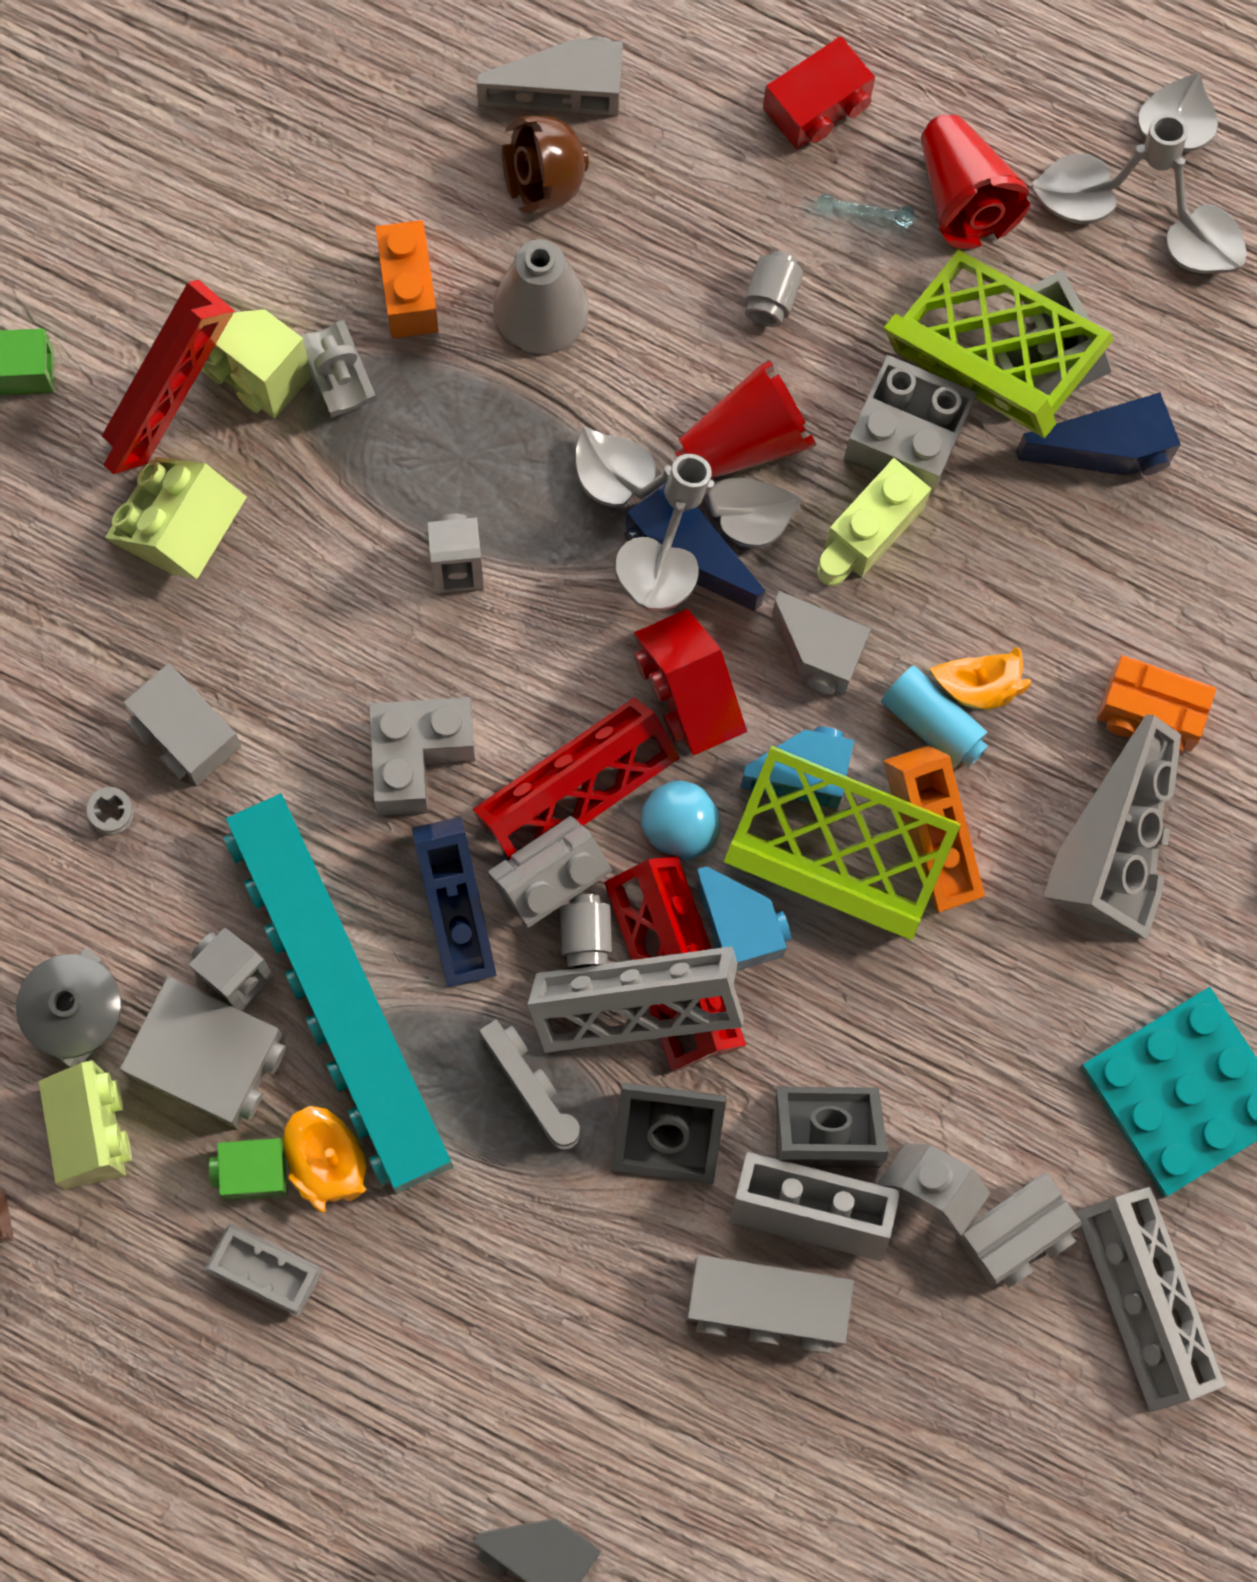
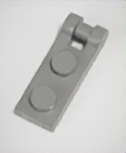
(532, 1087)

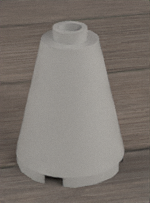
(540, 300)

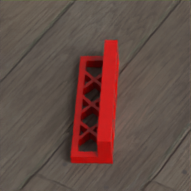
(165, 376)
(578, 765)
(674, 916)

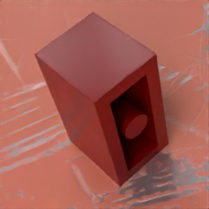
(819, 93)

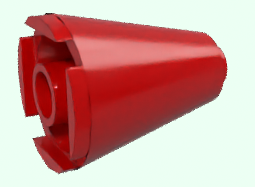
(970, 184)
(749, 426)

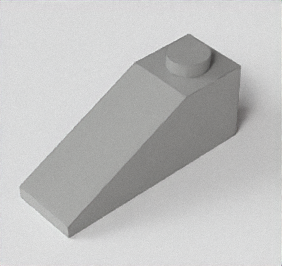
(565, 78)

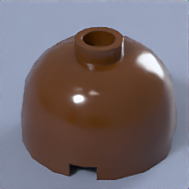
(543, 162)

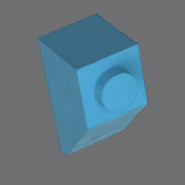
(823, 747)
(742, 919)

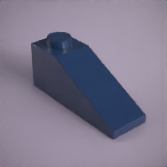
(1111, 440)
(717, 563)
(454, 901)

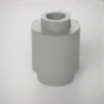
(773, 288)
(585, 931)

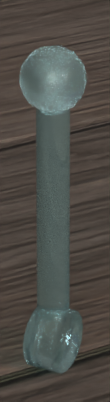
(903, 216)

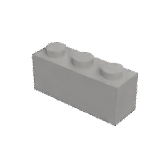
(815, 1206)
(769, 1303)

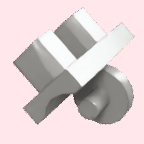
(338, 370)

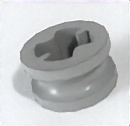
(109, 795)

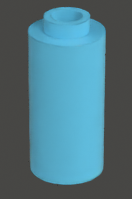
(936, 717)

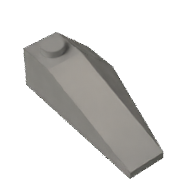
(1113, 850)

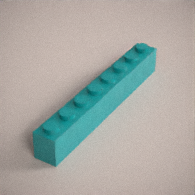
(339, 995)

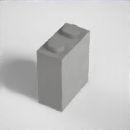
(204, 1053)

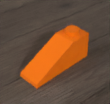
(928, 781)

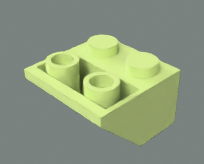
(260, 361)
(176, 515)
(83, 1125)

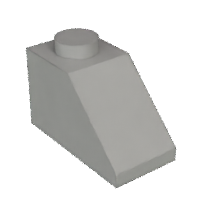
(455, 554)
(819, 643)
(231, 968)
(936, 1185)

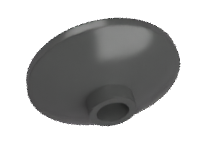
(86, 1023)

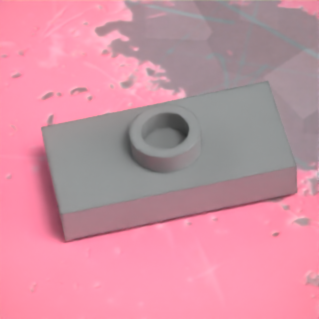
(264, 1269)

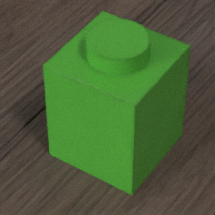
(26, 362)
(249, 1169)

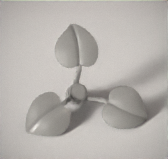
(1172, 122)
(653, 572)

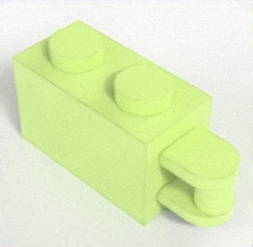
(872, 523)

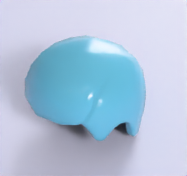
(680, 819)

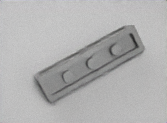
(630, 990)
(1145, 1301)

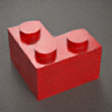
(692, 678)

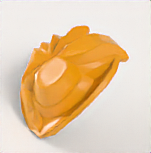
(984, 680)
(323, 1157)

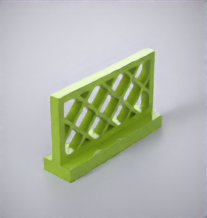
(966, 367)
(823, 882)

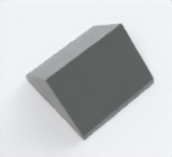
(830, 1127)
(668, 1133)

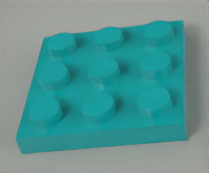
(1181, 1091)

